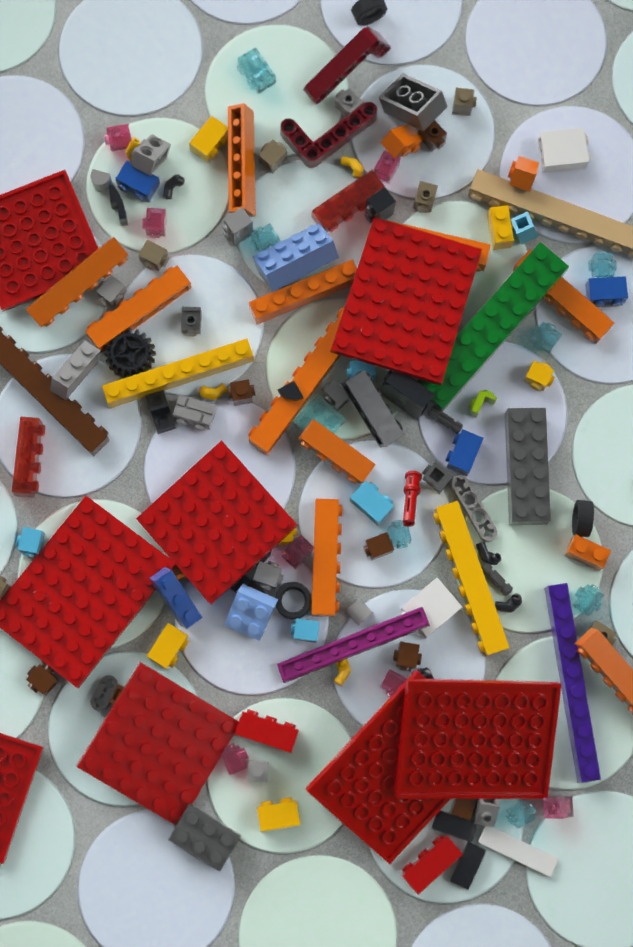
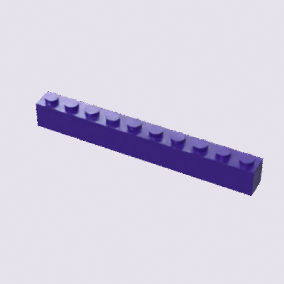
(572, 683)

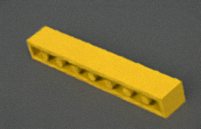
(178, 373)
(471, 578)

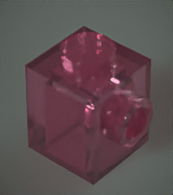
(118, 137)
(386, 166)
(155, 222)
(298, 551)
(392, 682)
(234, 758)
(558, 807)

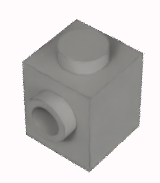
(111, 291)
(268, 575)
(486, 811)

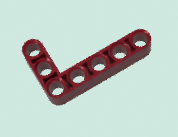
(362, 45)
(329, 137)

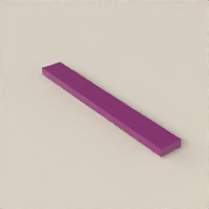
(353, 644)

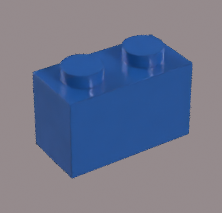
(137, 182)
(607, 291)
(464, 452)

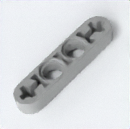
(471, 509)

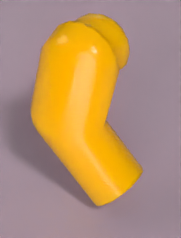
(133, 143)
(354, 164)
(212, 394)
(343, 672)

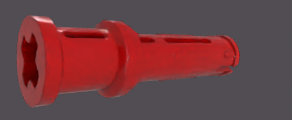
(411, 491)

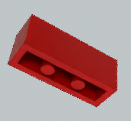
(267, 731)
(431, 863)

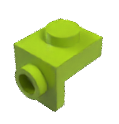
(475, 404)

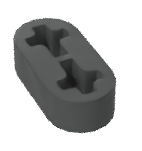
(100, 690)

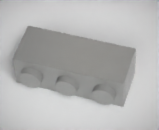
(75, 370)

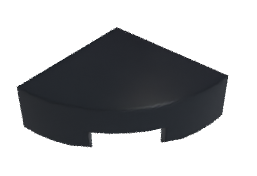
(290, 392)

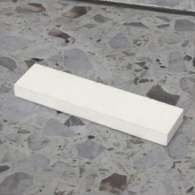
(518, 850)

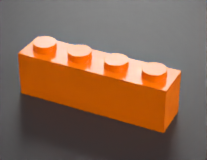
(336, 451)

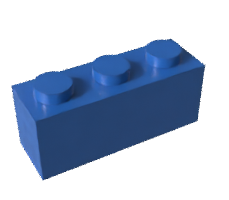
(175, 598)

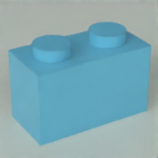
(371, 502)

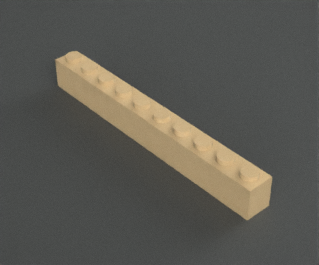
(553, 212)

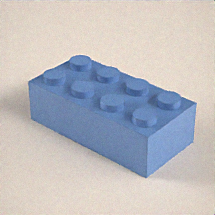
(295, 257)

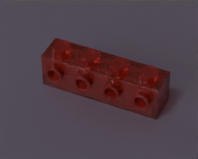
(346, 202)
(27, 457)

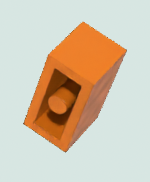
(402, 141)
(523, 173)
(587, 552)

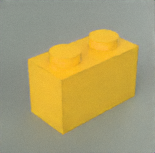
(209, 139)
(500, 227)
(168, 646)
(278, 815)

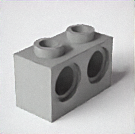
(150, 154)
(237, 226)

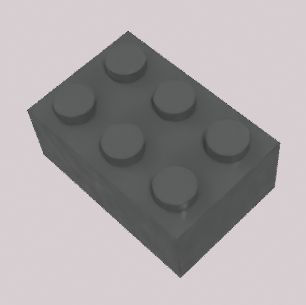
(413, 102)
(204, 837)

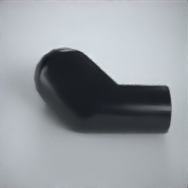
(170, 184)
(486, 556)
(510, 605)

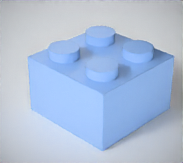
(251, 612)

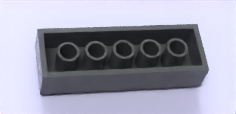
(527, 466)

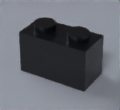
(379, 205)

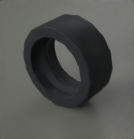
(368, 11)
(583, 518)
(307, 596)

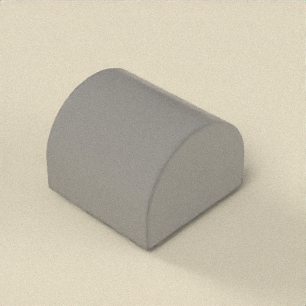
(100, 180)
(359, 611)

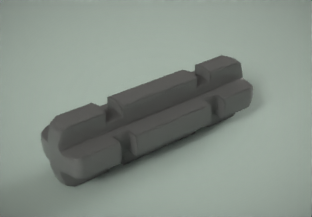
(445, 419)
(496, 579)

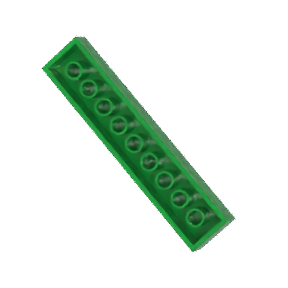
(497, 321)

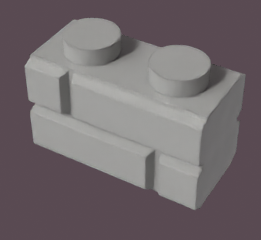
(194, 413)

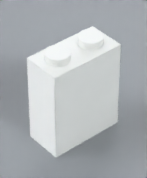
(563, 150)
(437, 604)

